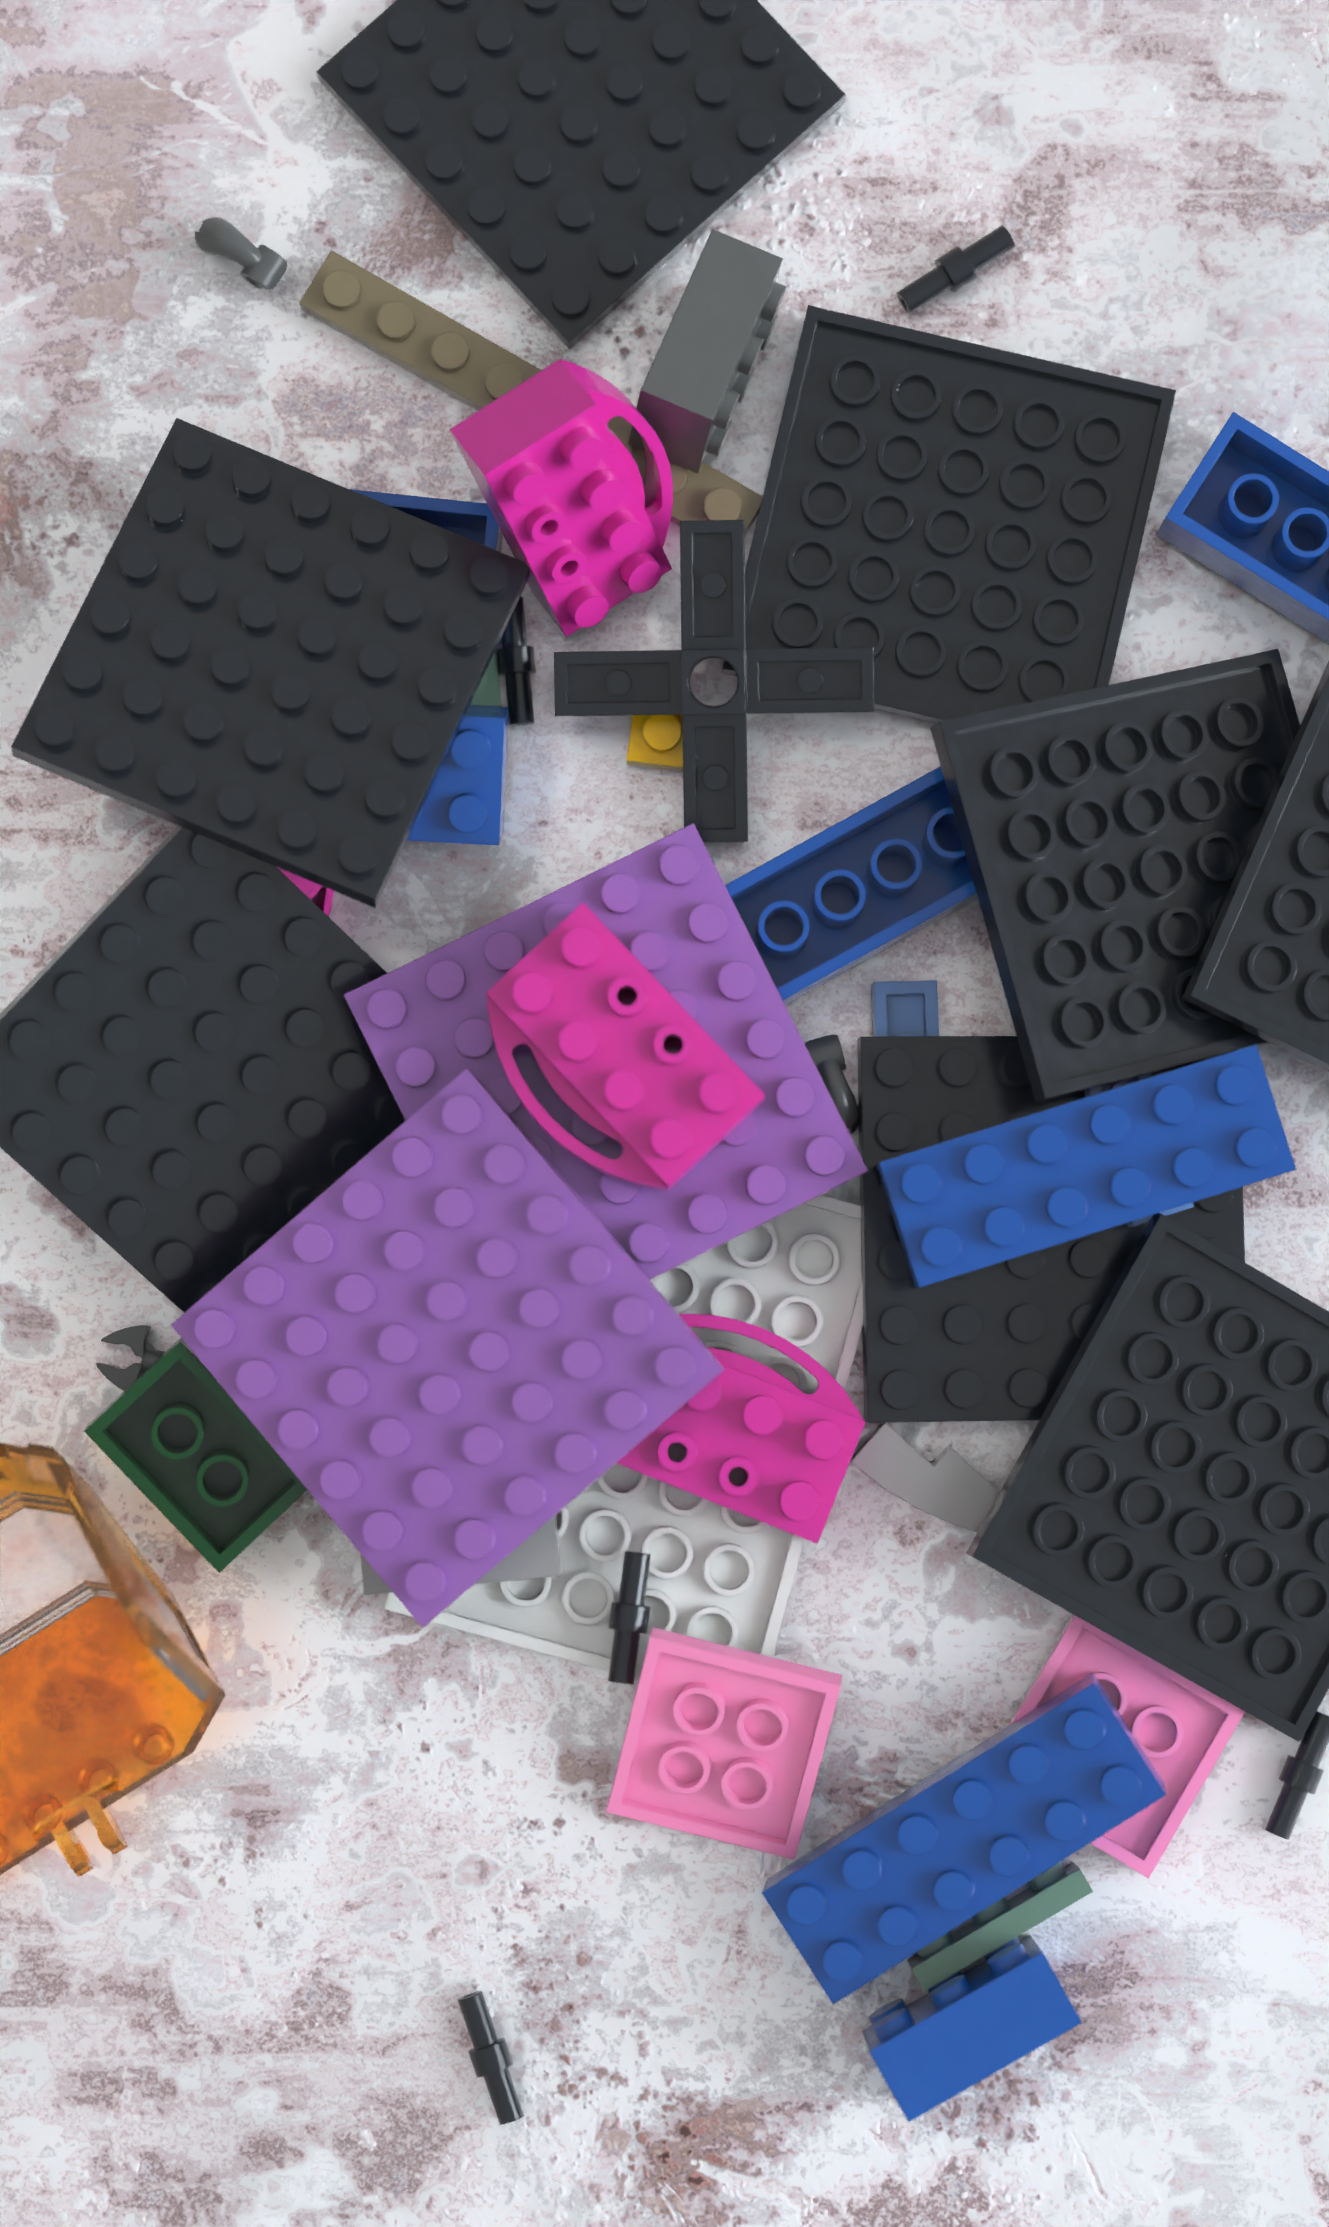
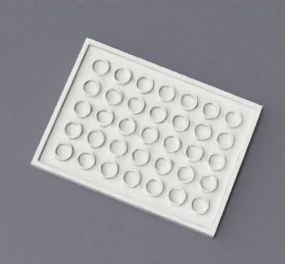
(709, 1565)

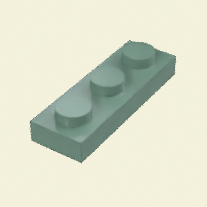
(999, 1924)

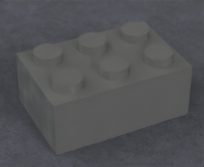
(710, 349)

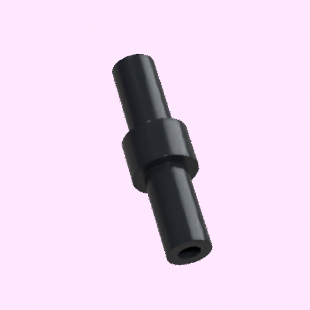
(955, 269)
(516, 664)
(629, 1617)
(1300, 1777)
(490, 2057)

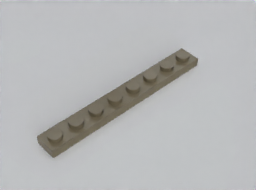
(482, 371)

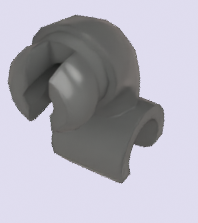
(261, 265)
(830, 1062)

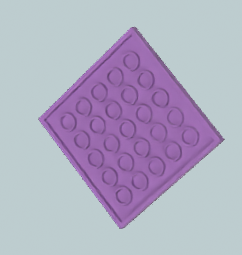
(685, 929)
(447, 1347)

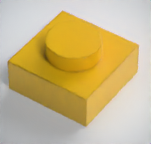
(656, 742)

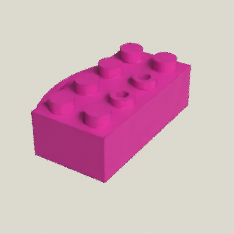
(572, 491)
(617, 1055)
(757, 1438)

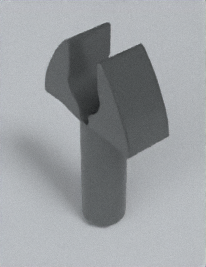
(137, 1339)

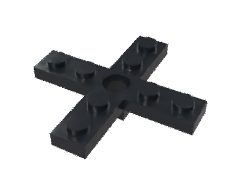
(714, 628)

